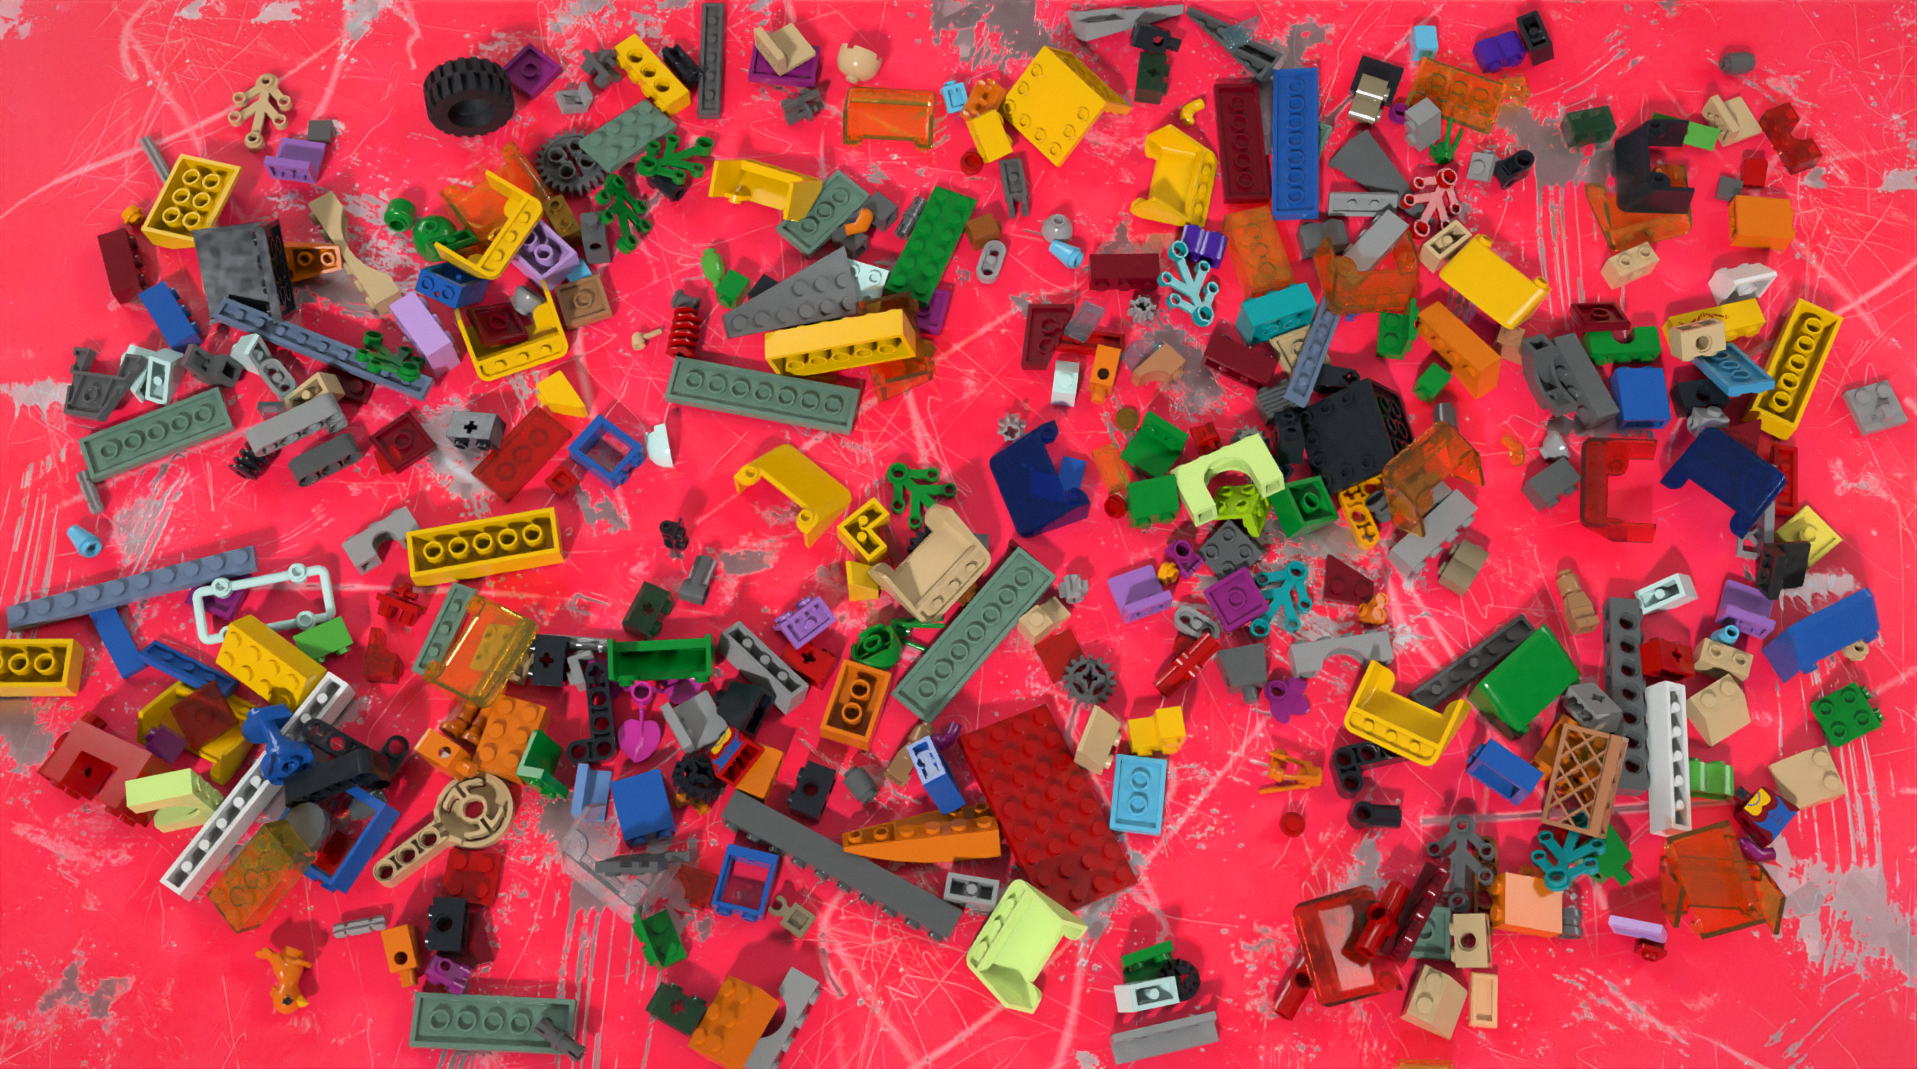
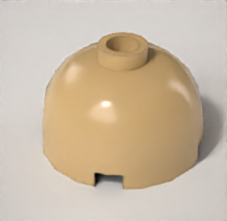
(858, 63)

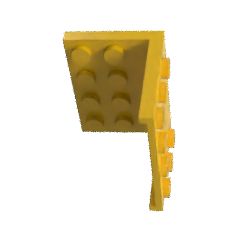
(1058, 103)

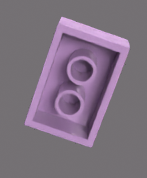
(545, 257)
(426, 333)

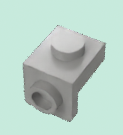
(574, 100)
(1482, 166)
(1704, 418)
(576, 662)

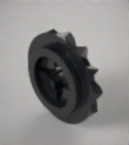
(1182, 967)

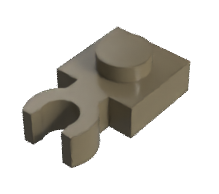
(795, 919)

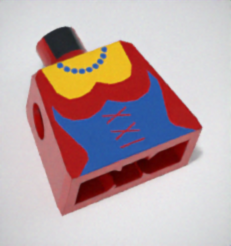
(734, 755)

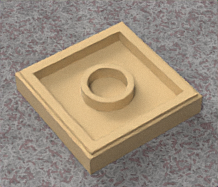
(1288, 347)

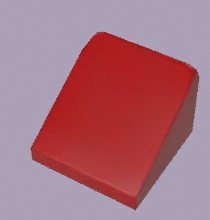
(1754, 172)

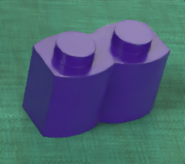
(1499, 52)
(1204, 245)

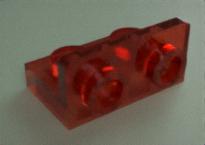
(334, 853)

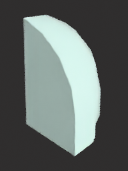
(658, 446)

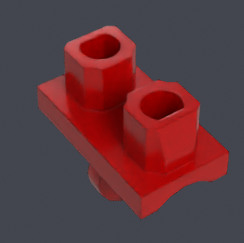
(1206, 438)
(410, 610)

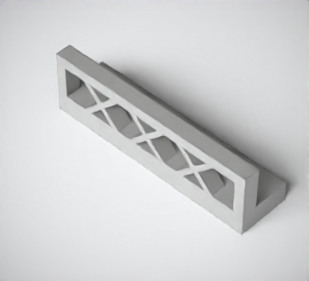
(1763, 534)
(1164, 1038)

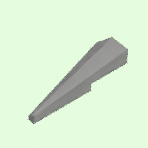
(1103, 22)

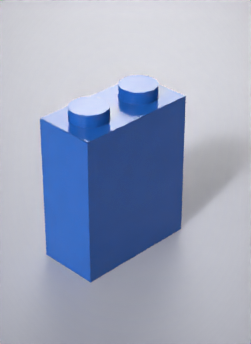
(1640, 398)
(643, 808)

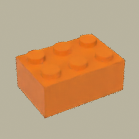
(856, 704)
(507, 736)
(733, 1023)

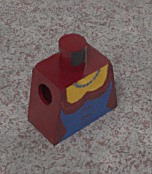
(1763, 814)

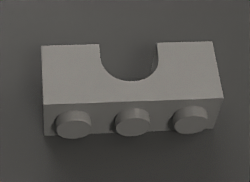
(363, 547)

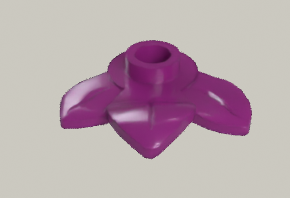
(1290, 700)

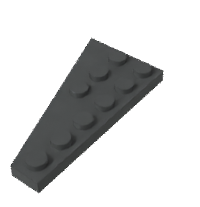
(808, 297)

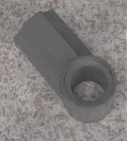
(697, 587)

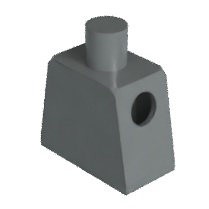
(595, 232)
(1243, 670)

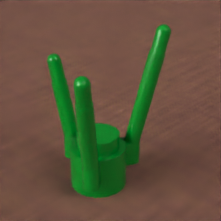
(1443, 152)
(903, 628)

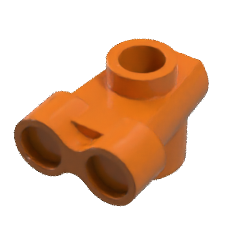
(1373, 611)

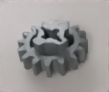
(1098, 681)

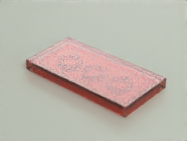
(522, 454)

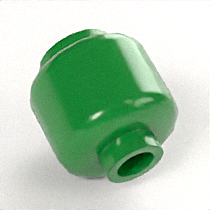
(400, 214)

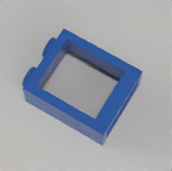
(453, 285)
(588, 440)
(1503, 771)
(936, 775)
(750, 857)

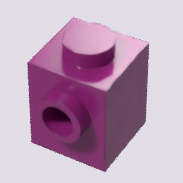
(165, 743)

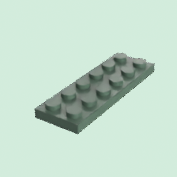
(156, 435)
(487, 1022)

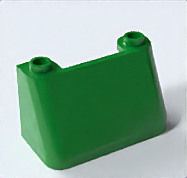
(1525, 683)

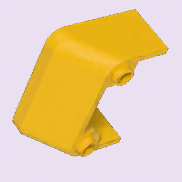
(765, 185)
(522, 214)
(544, 344)

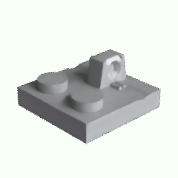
(1874, 408)

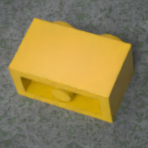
(989, 135)

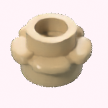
(1854, 655)

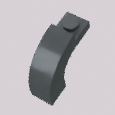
(1541, 376)

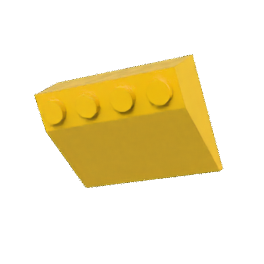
(189, 201)

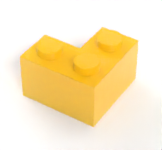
(861, 531)
(1155, 734)

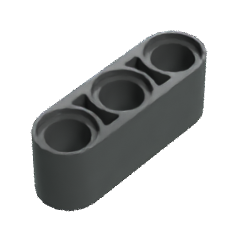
(325, 460)

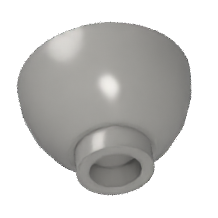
(1057, 228)
(526, 299)
(1554, 447)

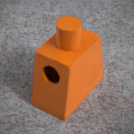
(1105, 368)
(453, 761)
(397, 943)

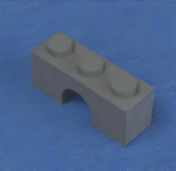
(884, 215)

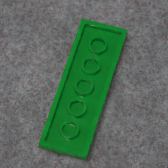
(931, 245)

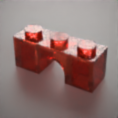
(1795, 153)

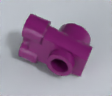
(1187, 561)
(447, 972)

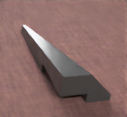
(1254, 56)
(1369, 165)

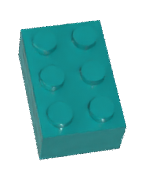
(1275, 313)

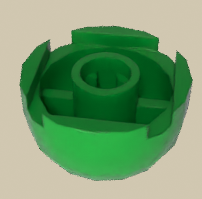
(430, 228)
(877, 647)

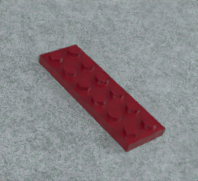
(1241, 143)

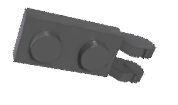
(1013, 185)

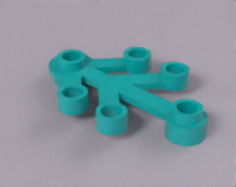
(1190, 287)
(1282, 597)
(1560, 877)

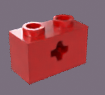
(1667, 659)
(814, 673)

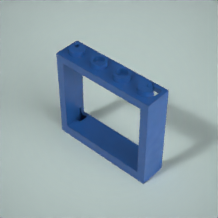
(363, 847)

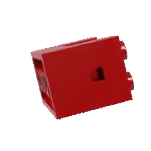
(88, 759)

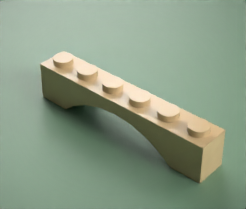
(377, 285)

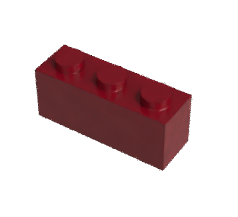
(123, 265)
(1123, 271)
(1239, 362)

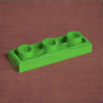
(1697, 134)

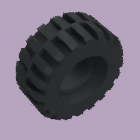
(468, 97)

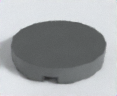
(310, 823)

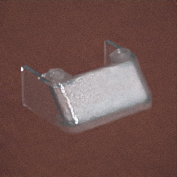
(619, 897)

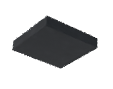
(1379, 70)

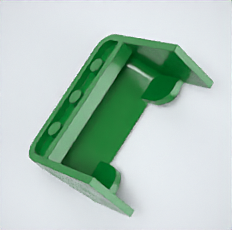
(661, 660)

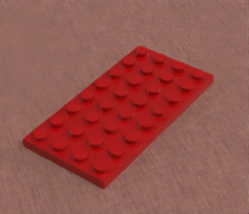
(1047, 809)

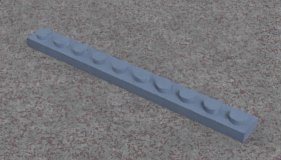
(314, 346)
(132, 589)

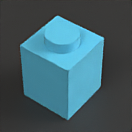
(1423, 42)

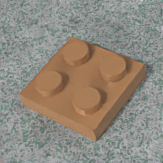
(583, 302)

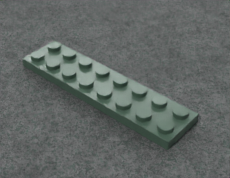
(762, 395)
(973, 636)

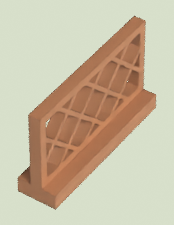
(1606, 786)

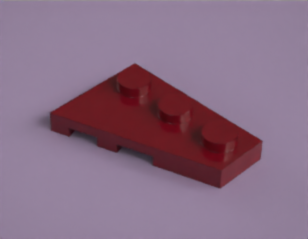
(1043, 332)

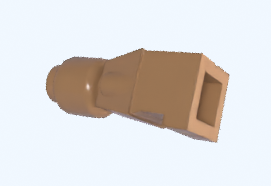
(1576, 605)
(902, 764)

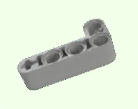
(296, 424)

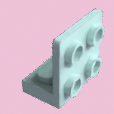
(868, 280)

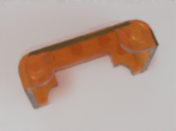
(900, 375)
(1715, 879)

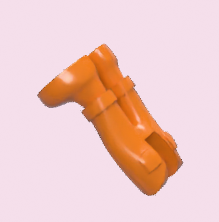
(456, 729)

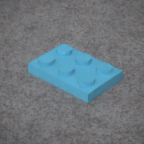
(1138, 795)

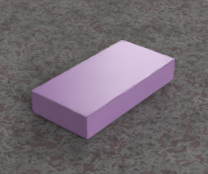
(1638, 928)

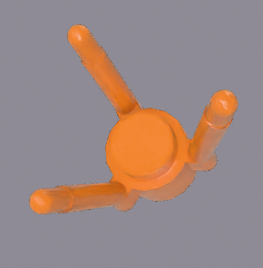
(1306, 776)

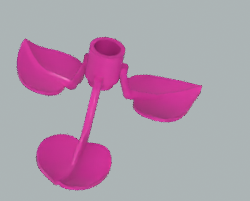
(642, 737)

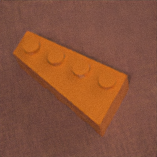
(1460, 349)

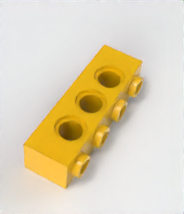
(634, 50)

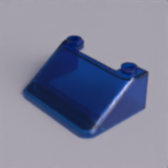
(1729, 474)
(1033, 487)

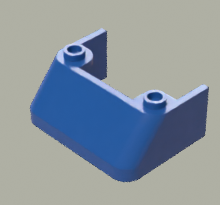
(1823, 634)

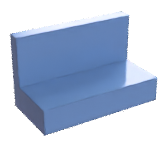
(590, 788)

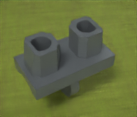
(603, 63)
(802, 107)

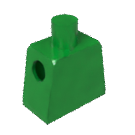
(1612, 860)

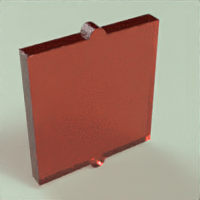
(1057, 654)

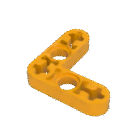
(1358, 504)

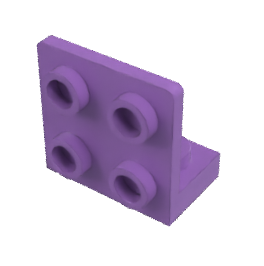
(296, 160)
(1139, 594)
(1745, 609)
(805, 621)

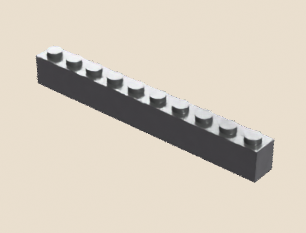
(845, 869)

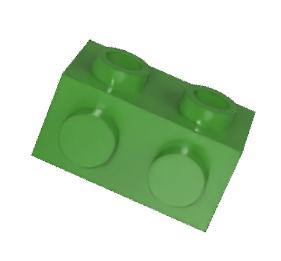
(325, 640)

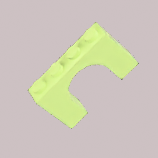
(1247, 456)
(179, 796)

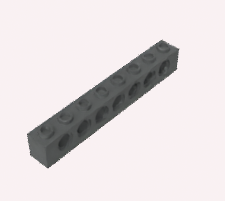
(1627, 611)

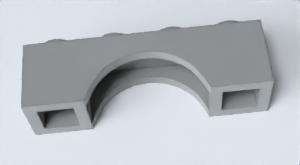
(1307, 657)
(798, 993)

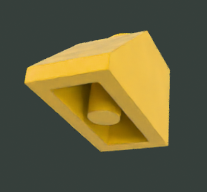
(560, 396)
(860, 583)

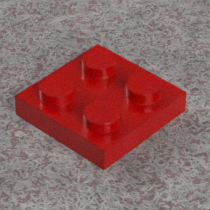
(472, 876)

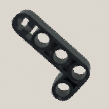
(597, 713)
(351, 744)
(1356, 764)
(336, 776)

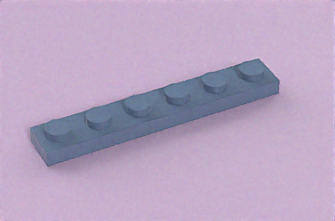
(1311, 355)

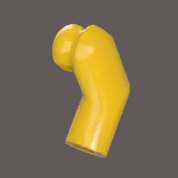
(1188, 111)

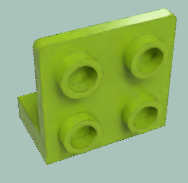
(1244, 503)

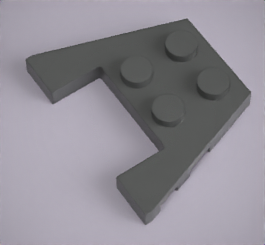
(95, 394)
(643, 863)

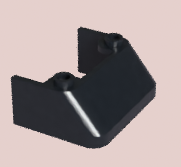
(1635, 185)

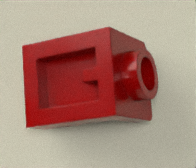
(1650, 950)

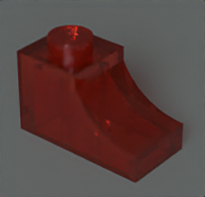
(380, 663)
(698, 886)

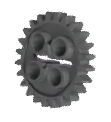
(554, 171)

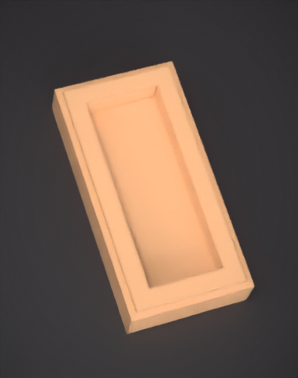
(1483, 1000)

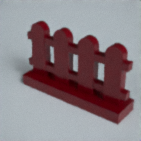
(1417, 910)

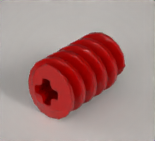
(684, 333)

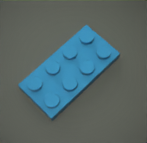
(1734, 372)

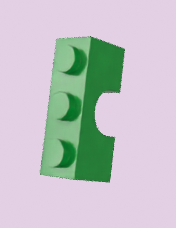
(1641, 346)

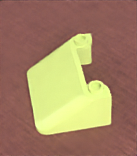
(1019, 943)

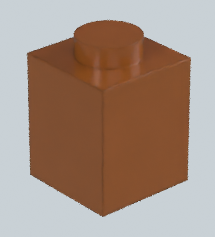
(982, 230)

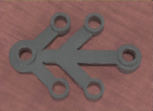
(1462, 857)

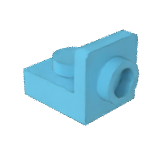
(953, 96)

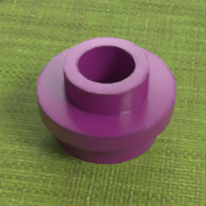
(1398, 108)

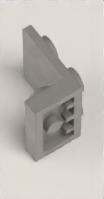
(694, 722)

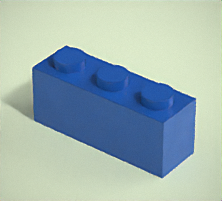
(171, 317)

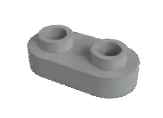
(991, 263)
(278, 381)
(1197, 624)

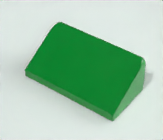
(451, 241)

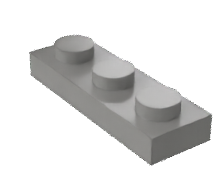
(1361, 203)

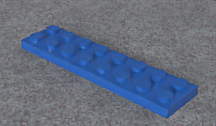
(1295, 144)

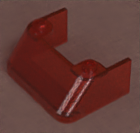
(1610, 458)

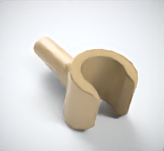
(639, 339)

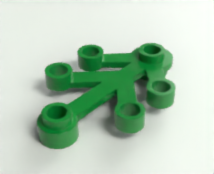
(649, 166)
(615, 186)
(387, 360)
(919, 493)

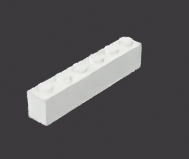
(1668, 759)

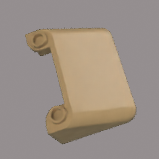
(937, 569)

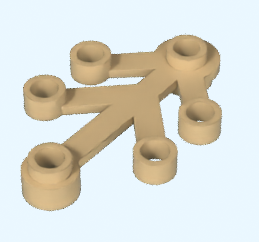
(260, 109)

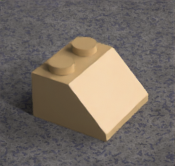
(1718, 710)
(1097, 741)
(1808, 778)
(1434, 1002)

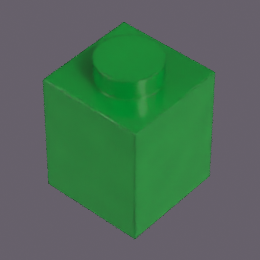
(733, 290)
(1431, 383)

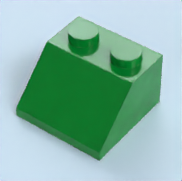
(1152, 501)
(1303, 506)

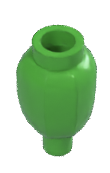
(713, 266)

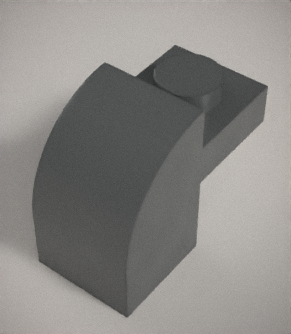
(211, 369)

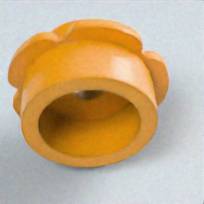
(132, 215)
(1168, 573)

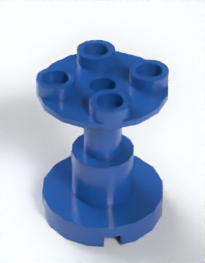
(283, 755)

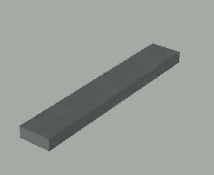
(711, 61)
(1473, 663)

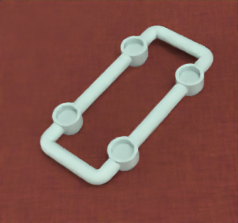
(297, 573)

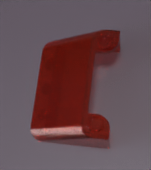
(1327, 936)

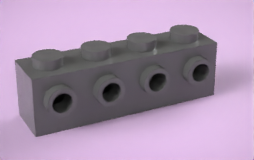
(1582, 382)

